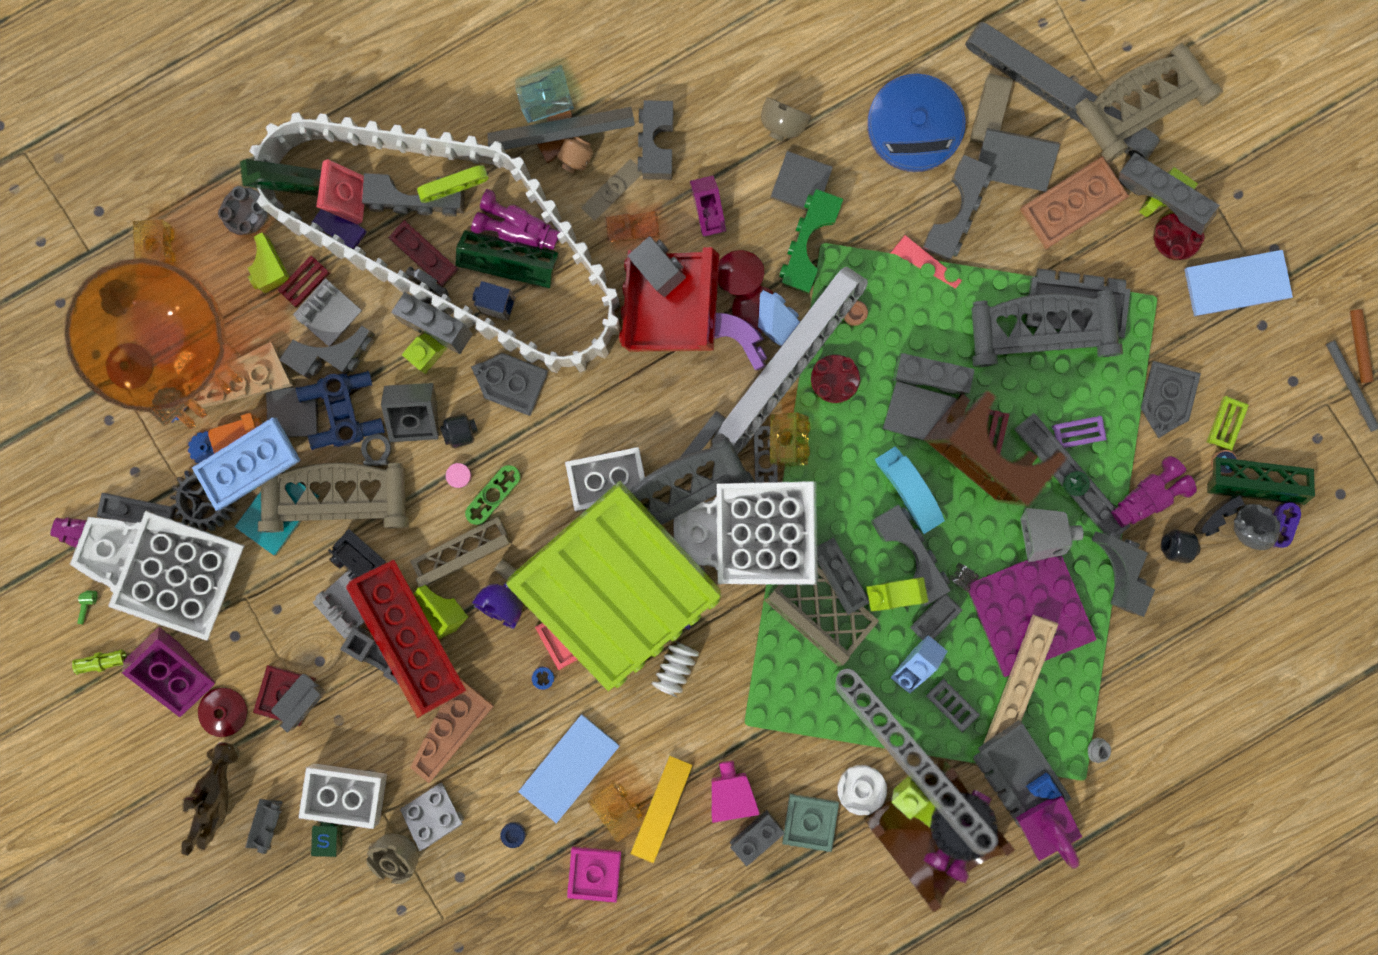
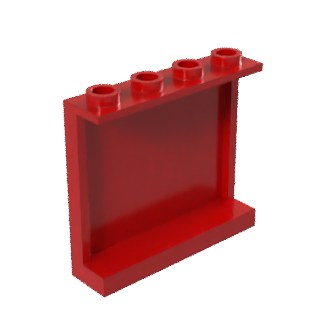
(679, 320)

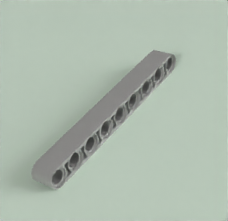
(793, 357)
(918, 772)

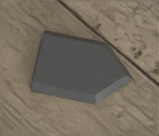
(510, 382)
(1168, 397)

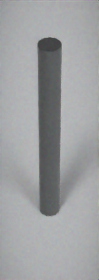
(1352, 385)

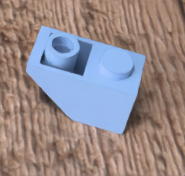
(775, 318)
(919, 664)

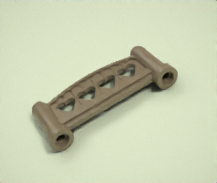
(1111, 132)
(387, 503)

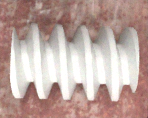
(675, 669)

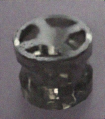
(963, 577)

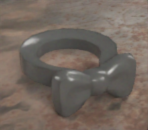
(383, 460)

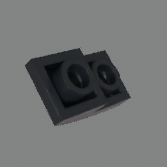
(1214, 519)

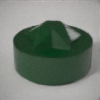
(1076, 483)

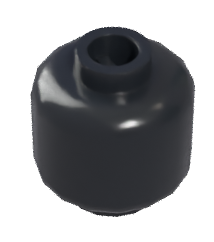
(458, 430)
(1180, 546)

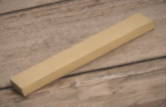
(1023, 674)

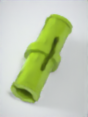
(99, 662)

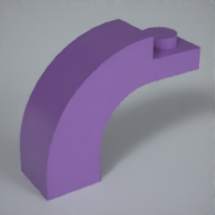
(745, 334)

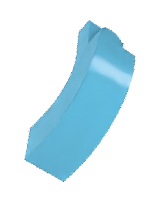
(911, 488)

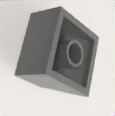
(410, 412)

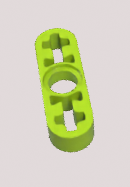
(452, 184)

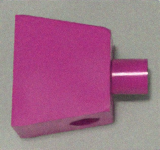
(732, 795)

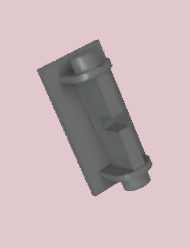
(263, 825)

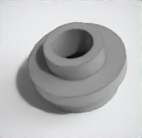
(1099, 750)

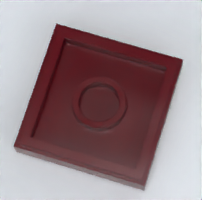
(273, 688)

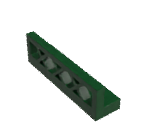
(280, 177)
(504, 261)
(1259, 489)

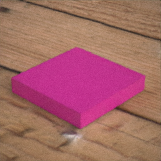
(594, 874)

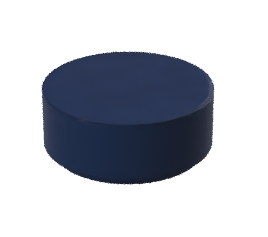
(513, 834)

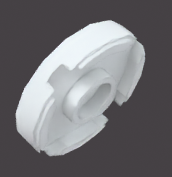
(862, 789)

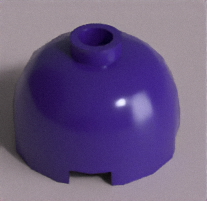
(499, 603)

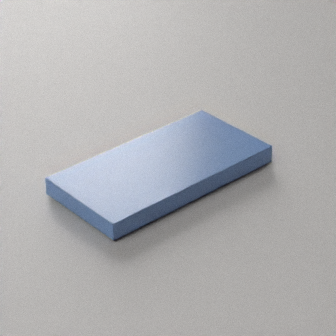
(1238, 283)
(246, 464)
(569, 768)

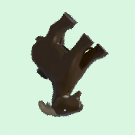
(209, 798)

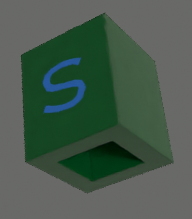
(326, 839)

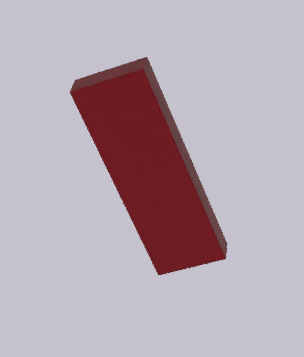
(423, 253)

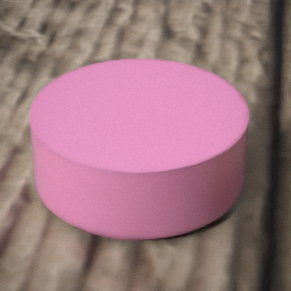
(458, 475)

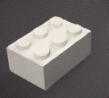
(595, 475)
(342, 796)

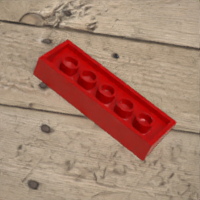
(405, 638)

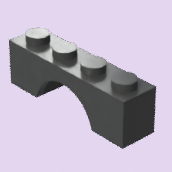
(969, 179)
(381, 194)
(1188, 204)
(895, 526)

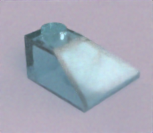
(543, 94)

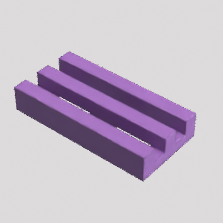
(1100, 428)

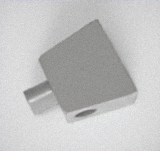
(1047, 533)

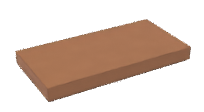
(1074, 202)

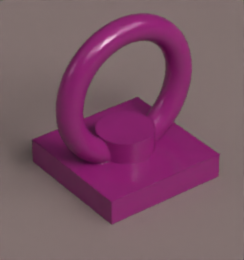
(1051, 829)

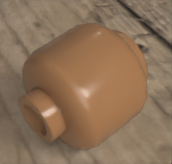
(575, 154)

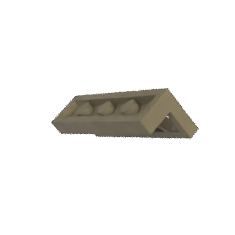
(464, 560)

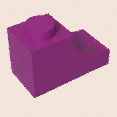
(708, 205)

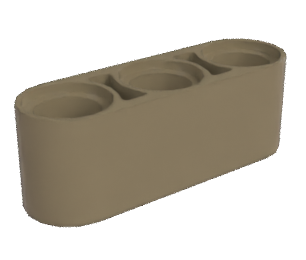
(991, 106)

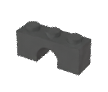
(656, 118)
(432, 321)
(933, 373)
(363, 648)

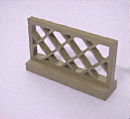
(811, 630)

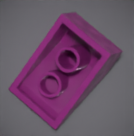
(167, 672)

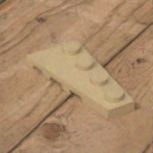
(261, 374)

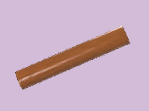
(1361, 346)

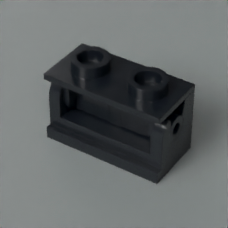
(354, 555)

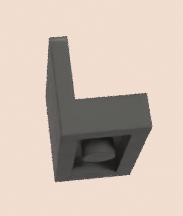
(298, 702)

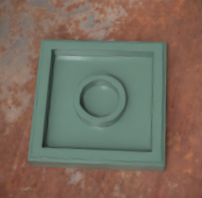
(810, 822)

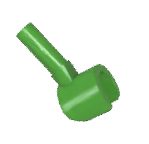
(84, 599)

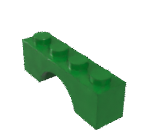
(821, 212)

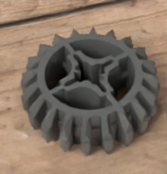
(199, 507)

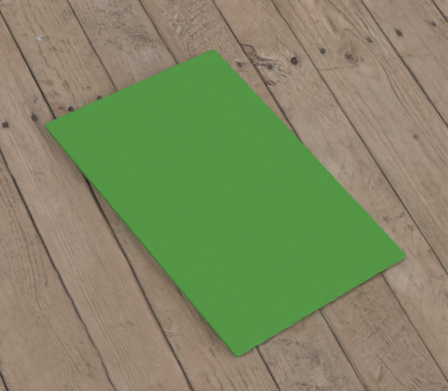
(930, 319)

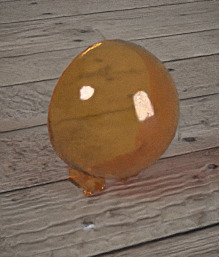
(149, 338)

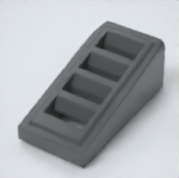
(959, 699)

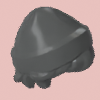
(1257, 527)

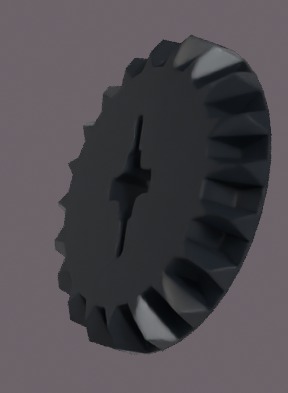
(950, 841)

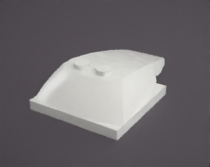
(755, 533)
(160, 569)

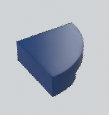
(1044, 787)

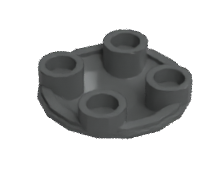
(242, 212)

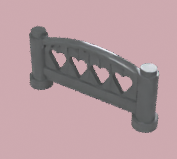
(1099, 332)
(726, 470)

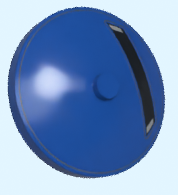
(916, 122)

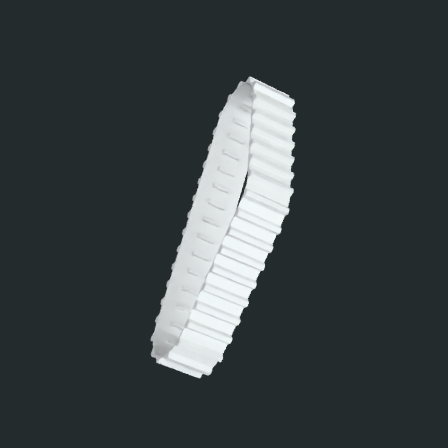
(298, 130)

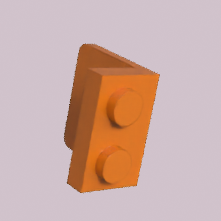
(226, 434)

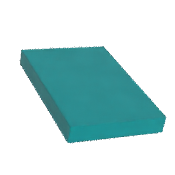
(270, 541)

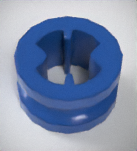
(535, 678)

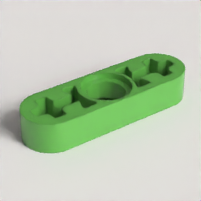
(483, 494)

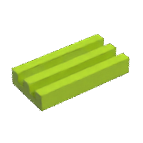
(1218, 421)

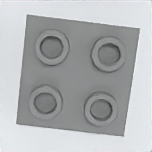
(327, 312)
(339, 607)
(431, 816)

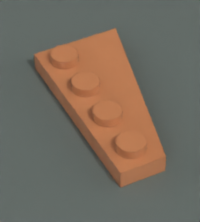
(450, 730)

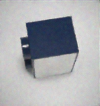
(494, 300)

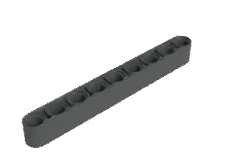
(1046, 81)

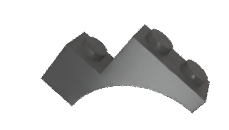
(343, 356)
(1127, 561)

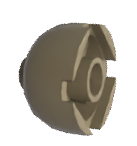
(783, 120)
(393, 857)

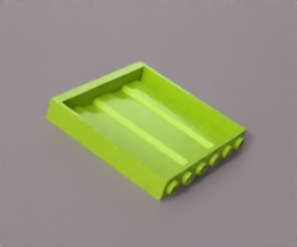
(614, 587)

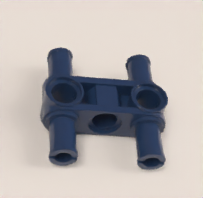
(340, 410)

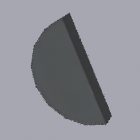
(420, 276)

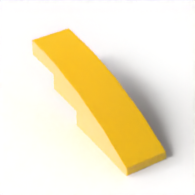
(661, 809)

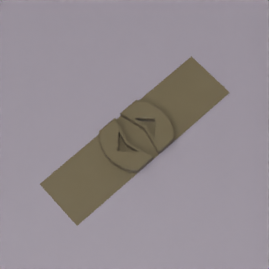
(612, 190)

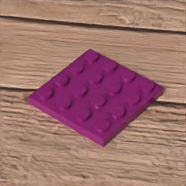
(1028, 588)

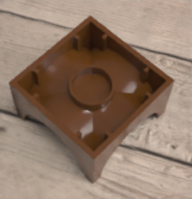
(966, 444)
(912, 839)

